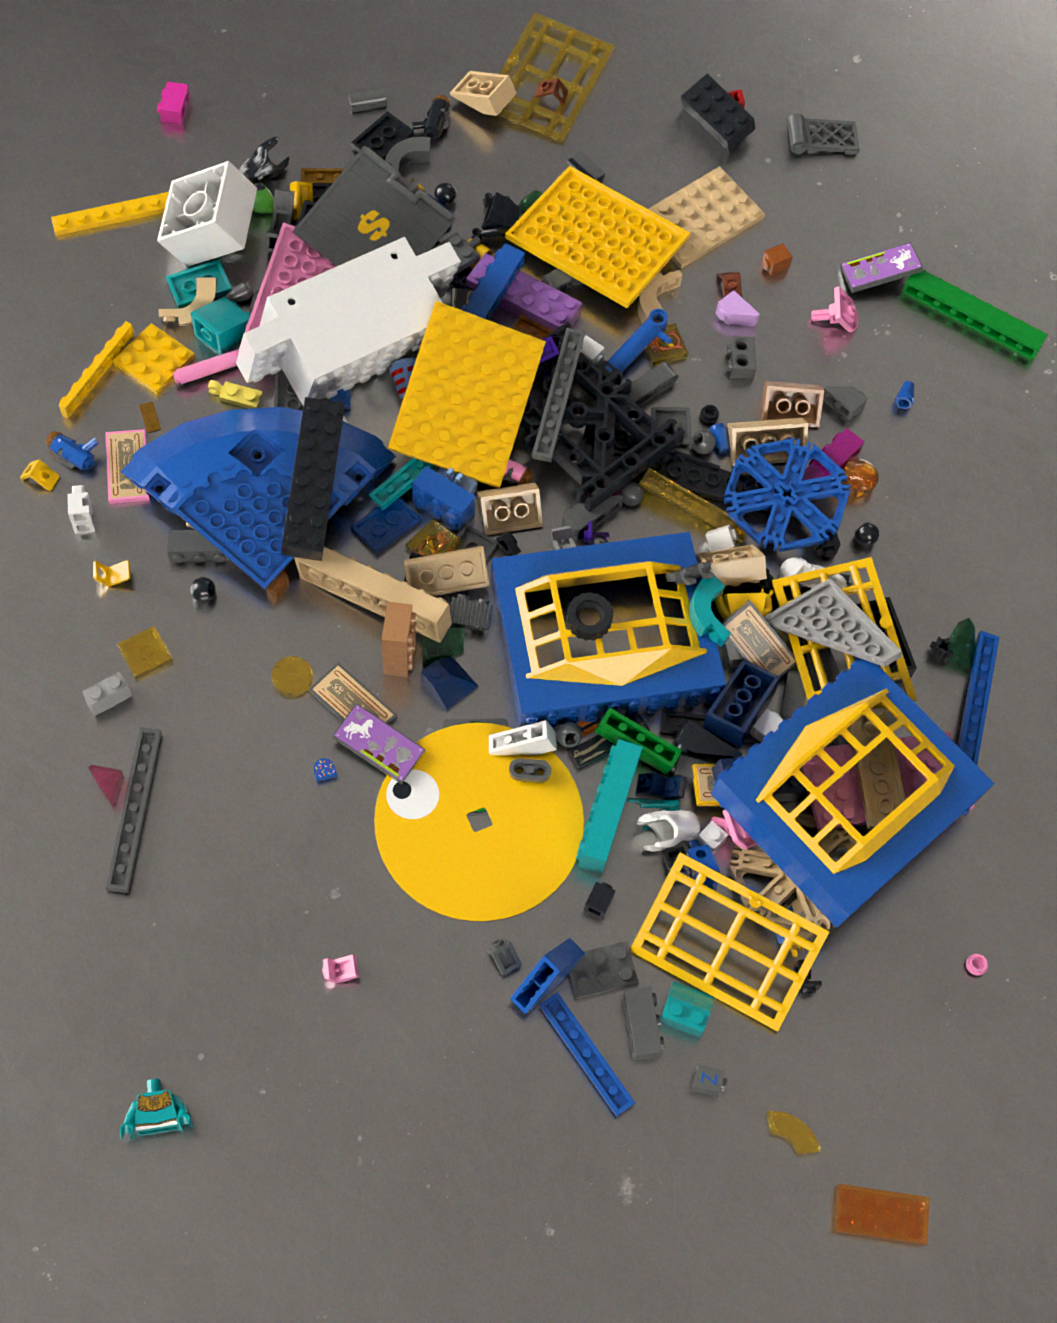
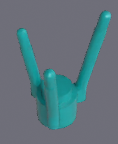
(667, 805)

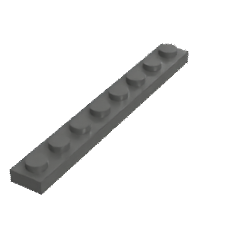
(558, 395)
(133, 810)

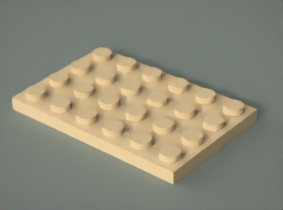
(711, 211)

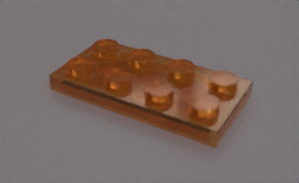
(881, 1214)

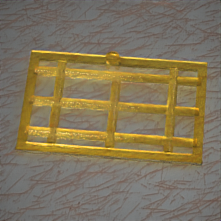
(572, 86)

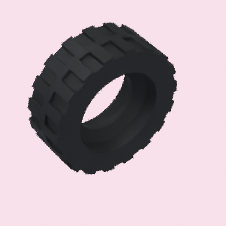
(593, 601)

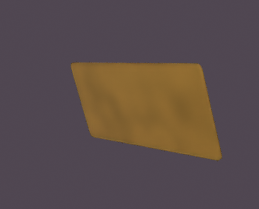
(149, 417)

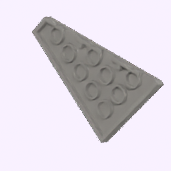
(836, 622)

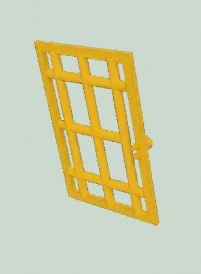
(859, 588)
(755, 901)

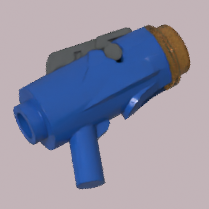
(70, 452)

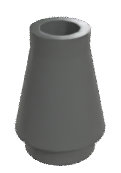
(240, 292)

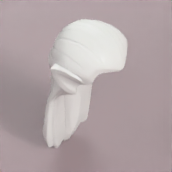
(798, 565)

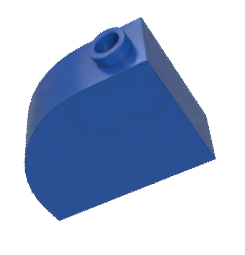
(547, 975)

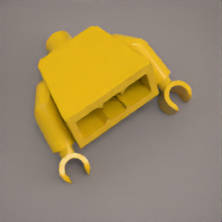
(731, 602)

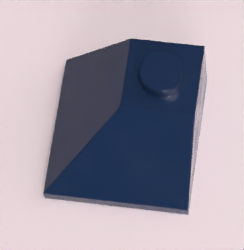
(447, 681)

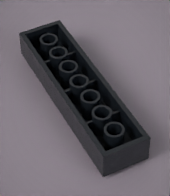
(313, 479)

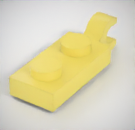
(236, 394)

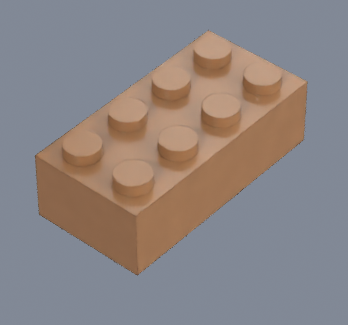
(398, 639)

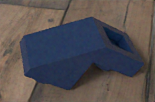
(659, 787)

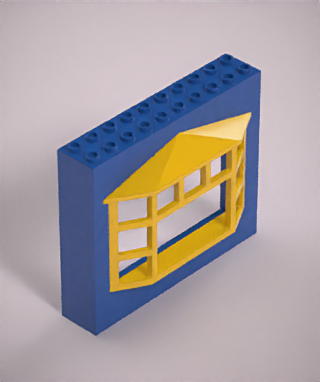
(621, 680)
(846, 885)

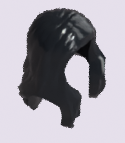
(259, 165)

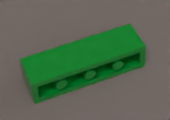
(654, 751)

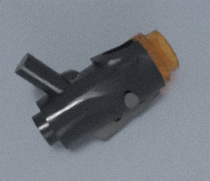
(437, 118)

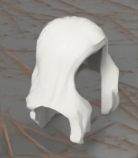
(670, 827)

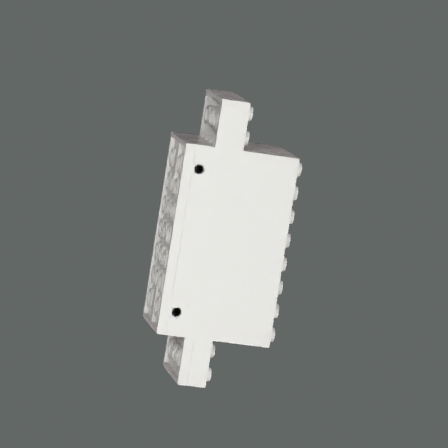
(349, 320)

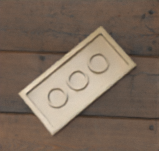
(448, 571)

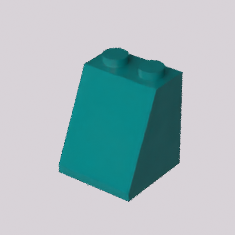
(220, 324)

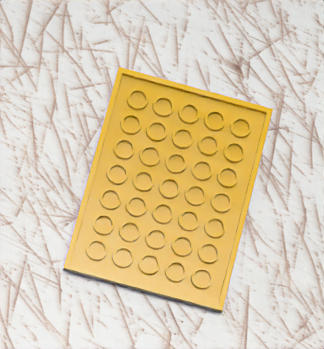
(598, 236)
(466, 394)

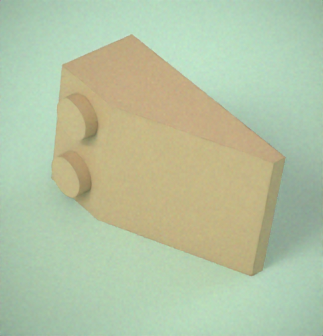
(485, 91)

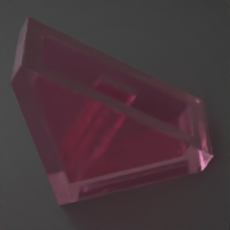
(109, 781)

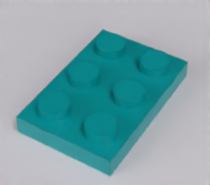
(184, 285)

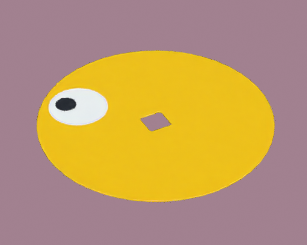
(488, 871)

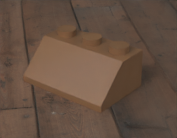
(792, 401)

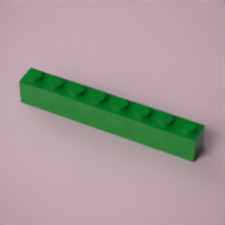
(975, 313)

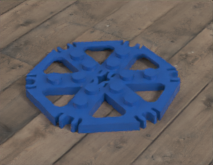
(791, 481)

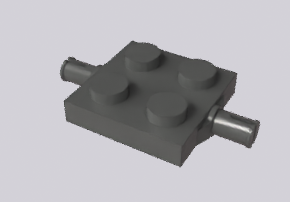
(463, 250)

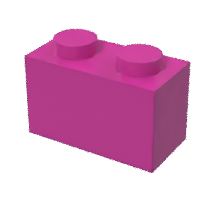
(174, 102)

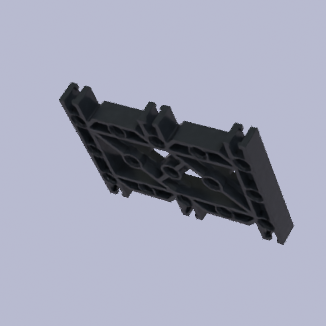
(611, 405)

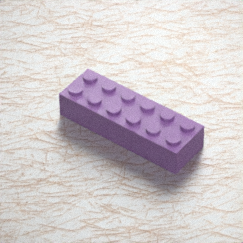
(532, 298)

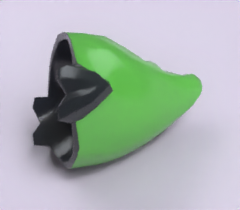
(264, 200)

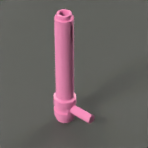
(206, 367)

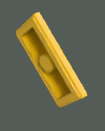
(303, 192)

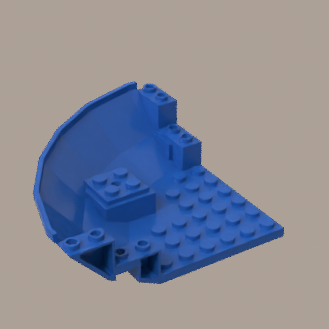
(240, 499)

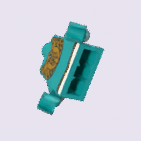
(155, 1112)

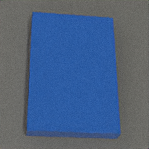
(384, 528)

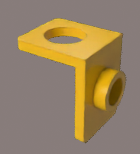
(41, 474)
(112, 575)

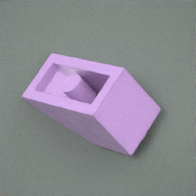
(736, 311)

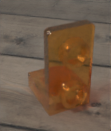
(278, 586)

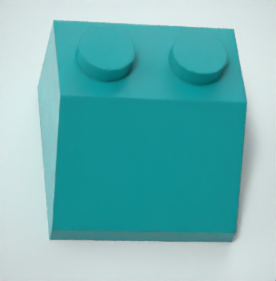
(687, 1009)

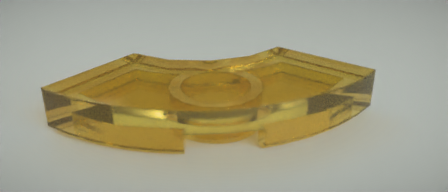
(794, 1131)

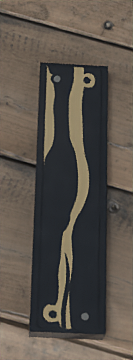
(596, 747)

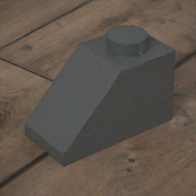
(845, 400)

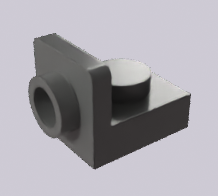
(504, 956)

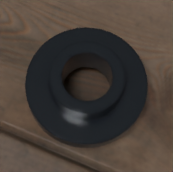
(709, 409)

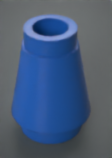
(905, 396)
(721, 436)

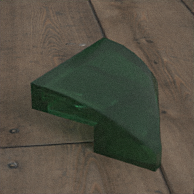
(963, 644)
(450, 645)

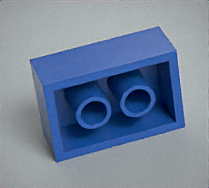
(443, 499)

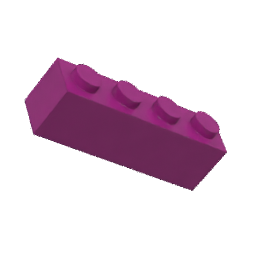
(841, 450)

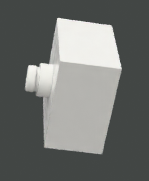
(207, 214)

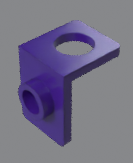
(589, 536)

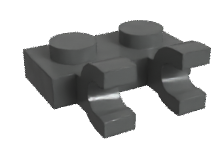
(684, 575)

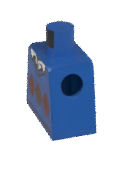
(703, 855)

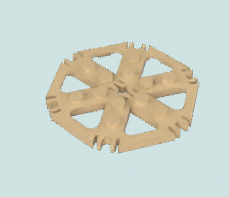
(782, 886)

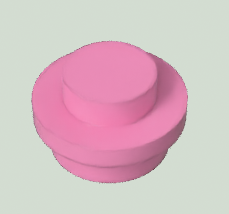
(976, 964)

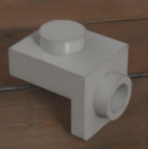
(562, 538)

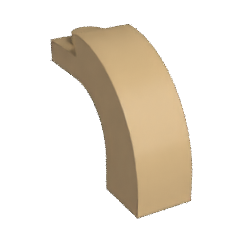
(660, 284)
(205, 294)

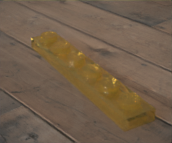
(688, 502)

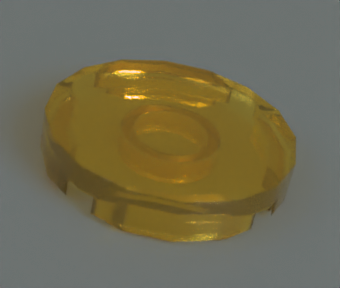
(292, 675)

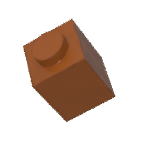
(776, 259)

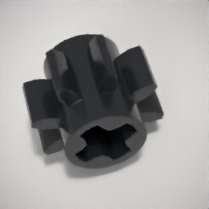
(941, 650)

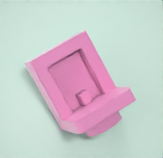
(341, 969)

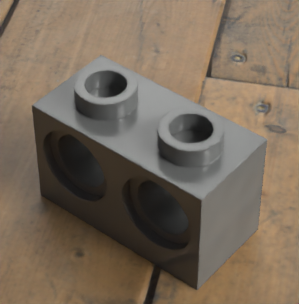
(744, 357)

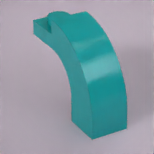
(701, 612)

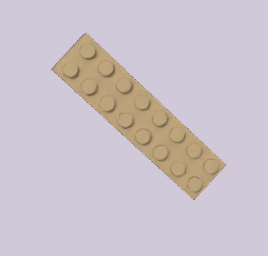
(374, 589)

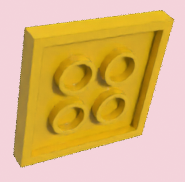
(153, 358)

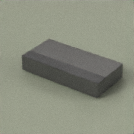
(586, 166)

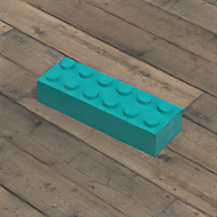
(608, 806)

